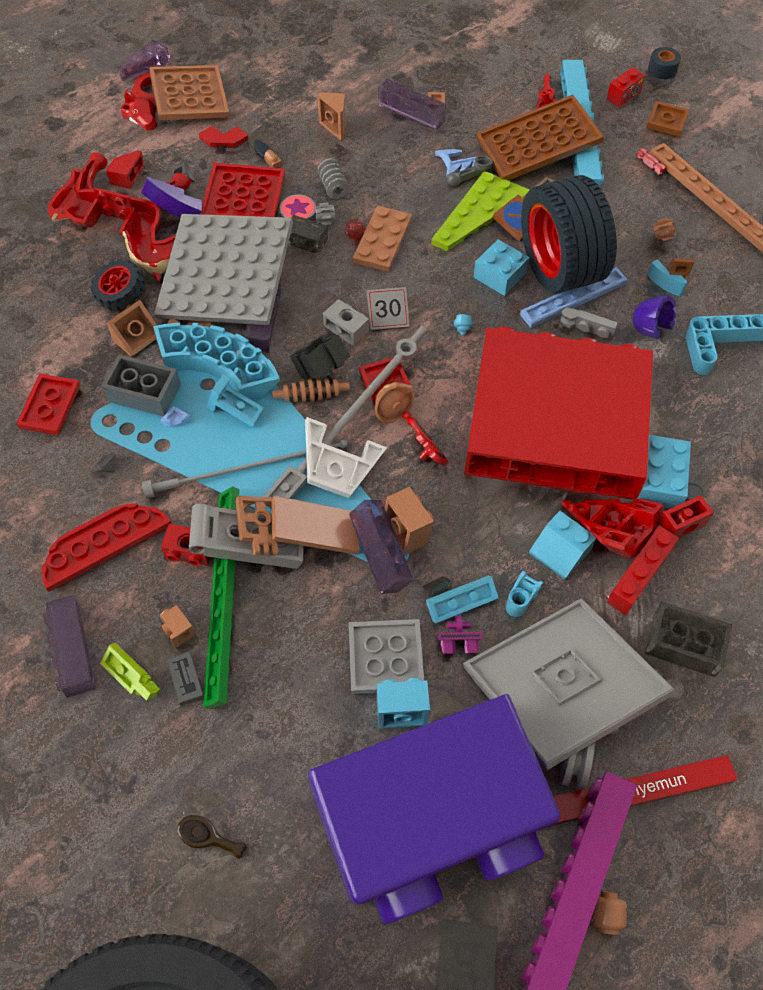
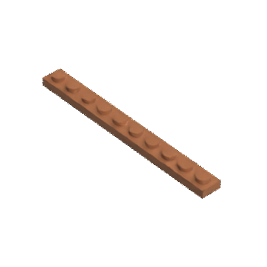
(710, 195)

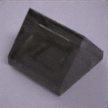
(438, 587)

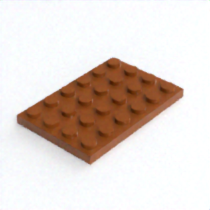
(539, 138)

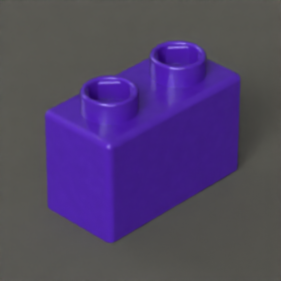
(432, 803)

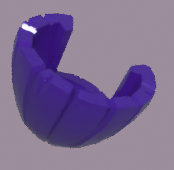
(653, 313)

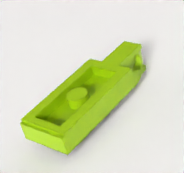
(128, 672)

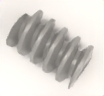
(333, 179)

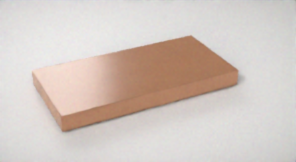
(313, 525)

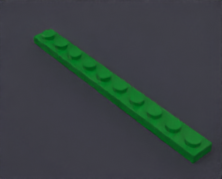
(220, 620)

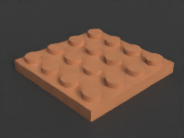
(188, 92)

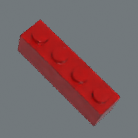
(642, 570)

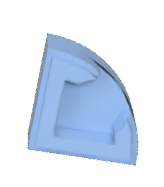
(175, 417)

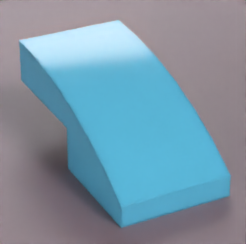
(671, 283)

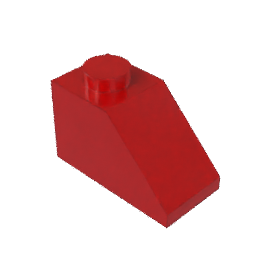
(125, 169)

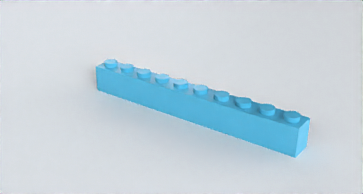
(575, 83)

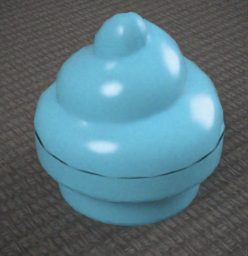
(463, 323)

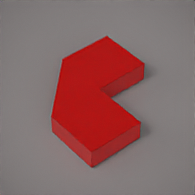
(232, 138)

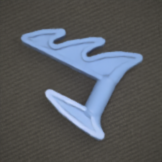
(453, 166)

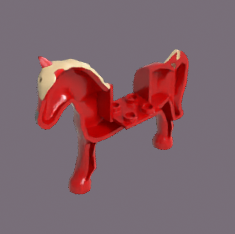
(86, 203)

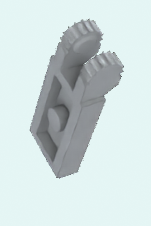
(588, 322)

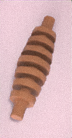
(327, 388)

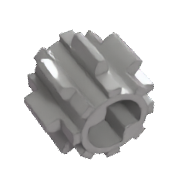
(325, 213)

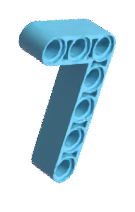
(707, 330)

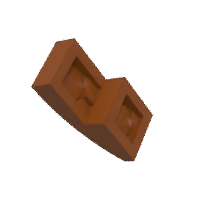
(680, 267)

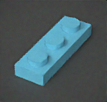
(462, 599)

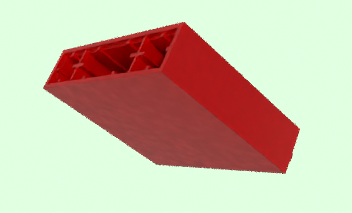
(562, 413)

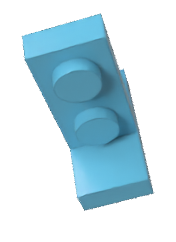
(233, 402)

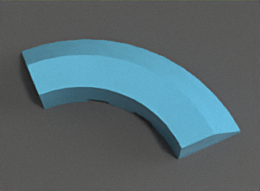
(217, 353)

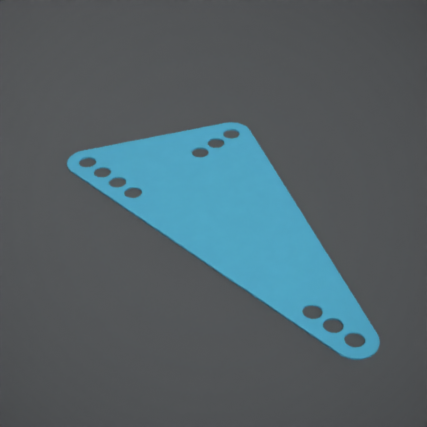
(222, 441)

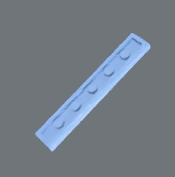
(573, 298)

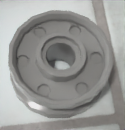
(579, 766)

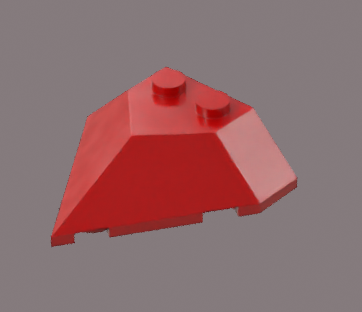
(618, 525)

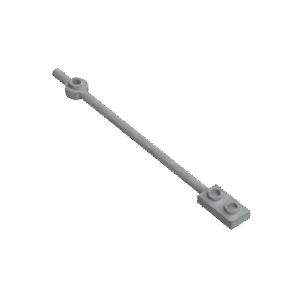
(294, 479)

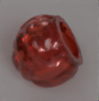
(355, 229)

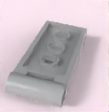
(212, 536)

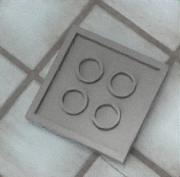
(384, 653)

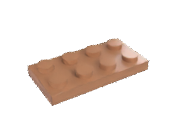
(382, 238)

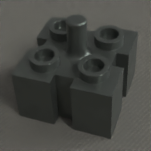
(319, 357)

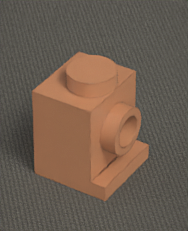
(176, 626)

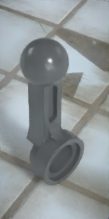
(481, 164)

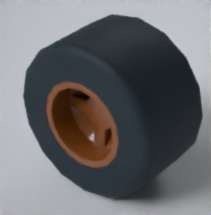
(664, 62)

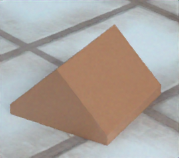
(332, 113)
(133, 328)

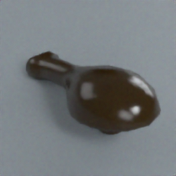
(200, 833)

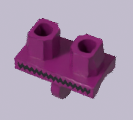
(471, 639)

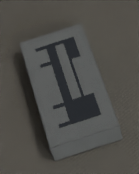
(185, 678)

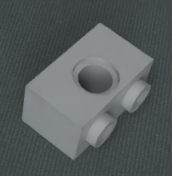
(346, 322)

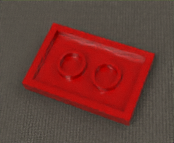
(48, 404)

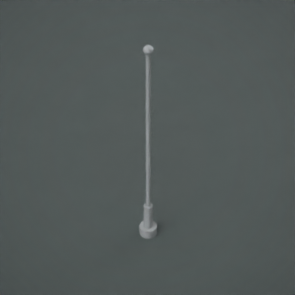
(150, 488)

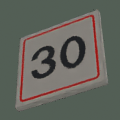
(388, 308)

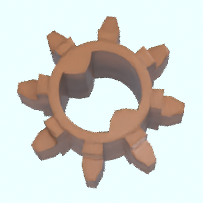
(665, 229)

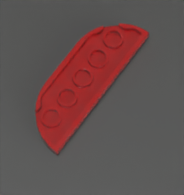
(100, 541)

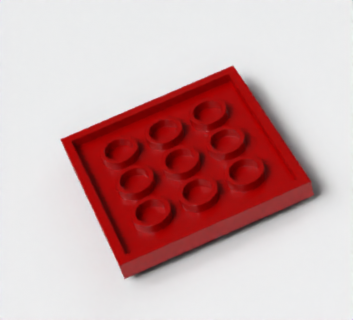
(243, 190)

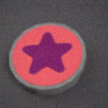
(298, 205)

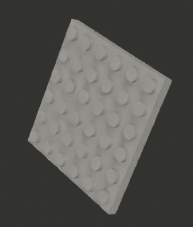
(224, 269)

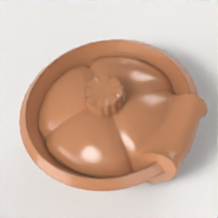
(393, 401)

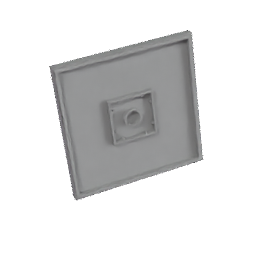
(569, 681)

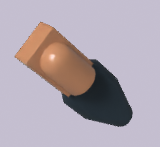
(268, 154)

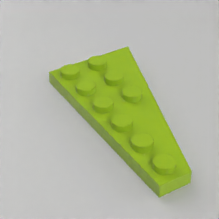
(476, 209)

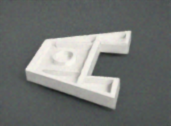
(334, 468)

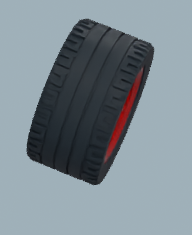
(568, 233)

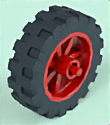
(113, 277)

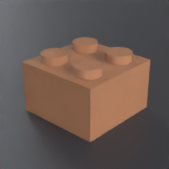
(409, 520)

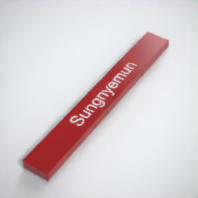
(658, 785)

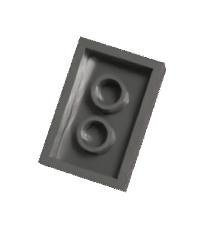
(141, 385)

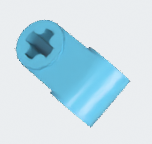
(524, 591)

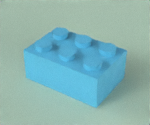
(667, 471)

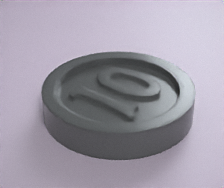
(695, 490)

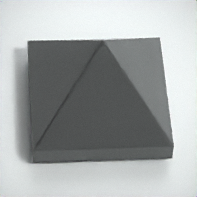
(106, 463)

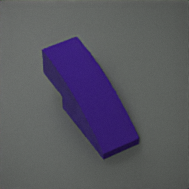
(171, 198)

